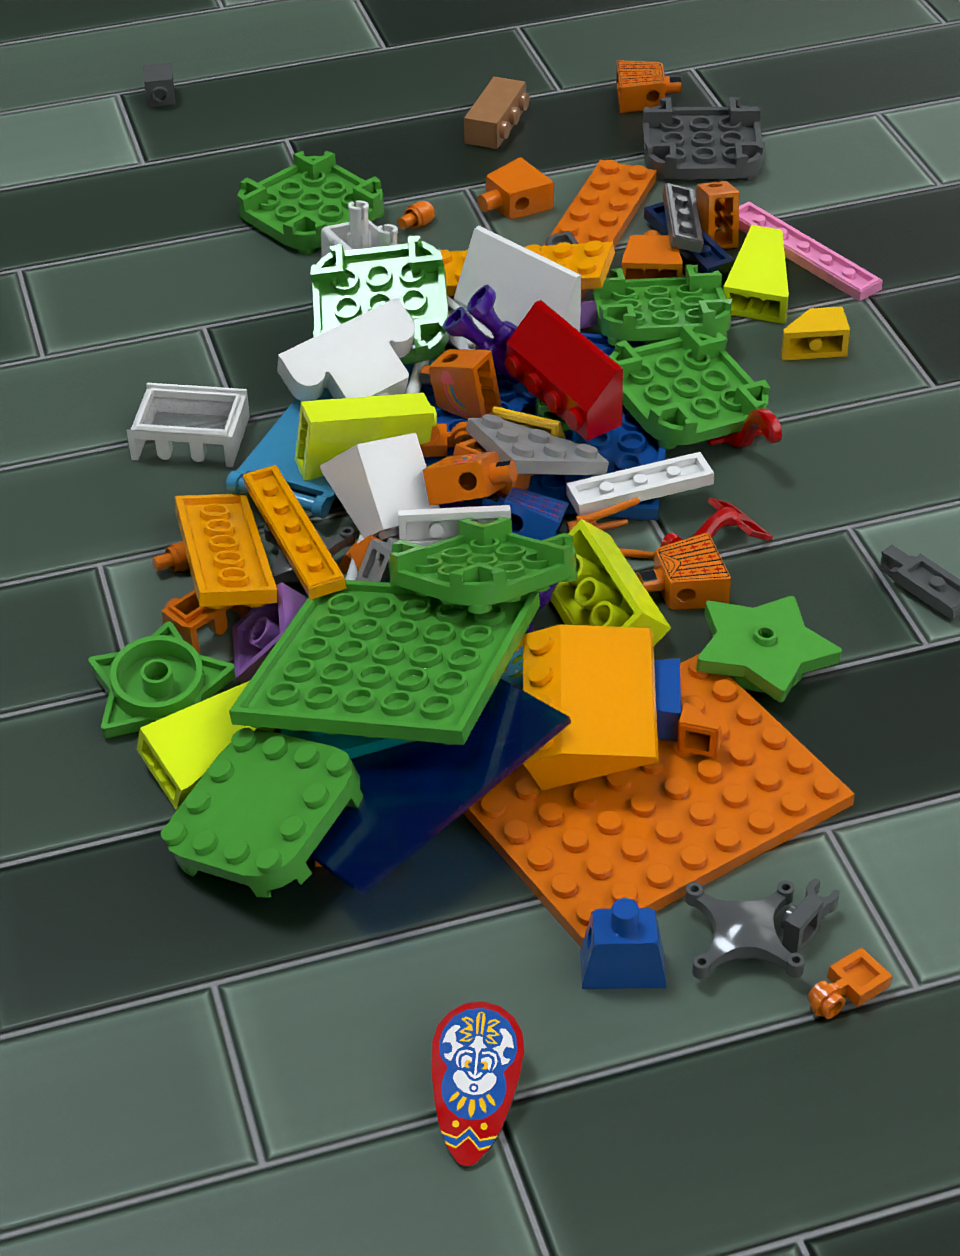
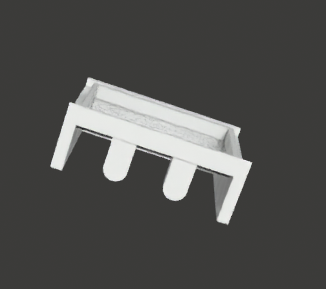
(192, 416)

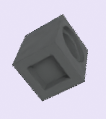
(159, 84)

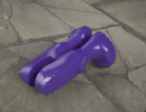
(482, 309)

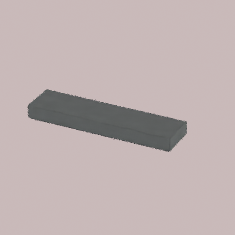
(682, 218)

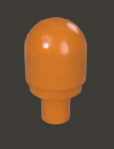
(417, 215)
(174, 558)

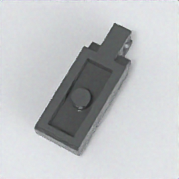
(923, 580)

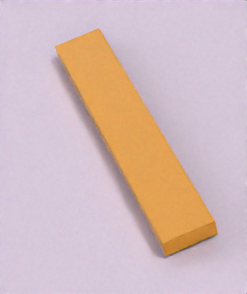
(294, 532)

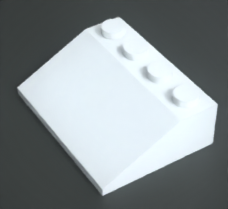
(518, 279)

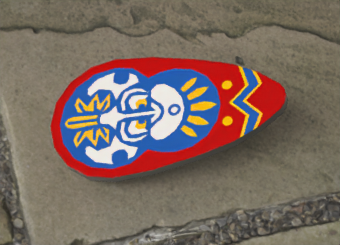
(475, 1077)

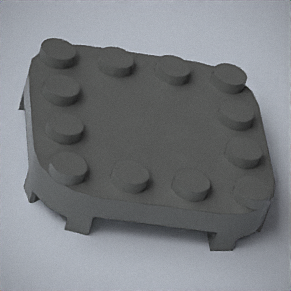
(703, 141)

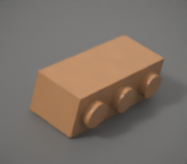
(495, 112)

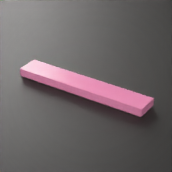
(813, 255)

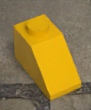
(816, 335)

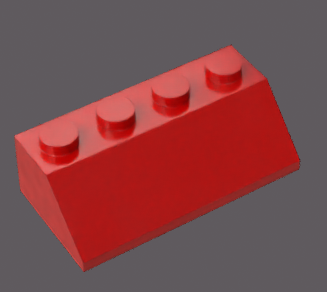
(566, 372)

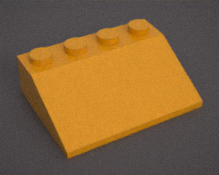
(606, 688)

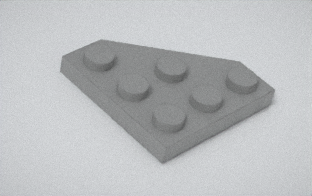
(535, 449)

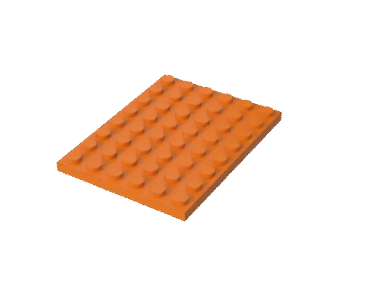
(665, 821)

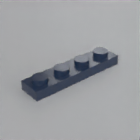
(712, 255)

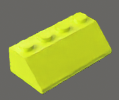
(605, 587)

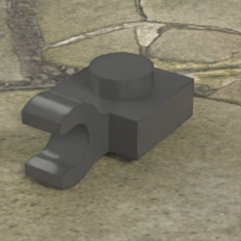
(804, 920)

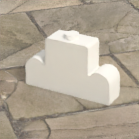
(353, 357)

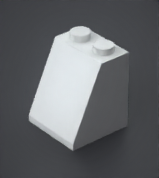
(378, 481)

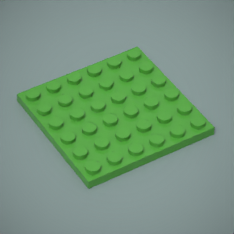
(384, 665)

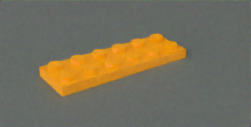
(587, 259)
(224, 551)

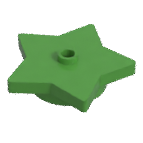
(763, 646)
(155, 680)

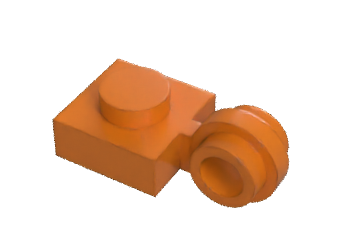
(442, 439)
(854, 976)

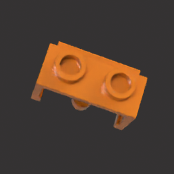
(189, 617)

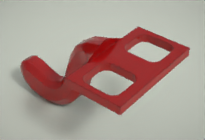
(757, 423)
(725, 516)

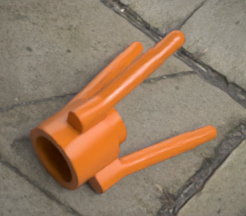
(590, 518)

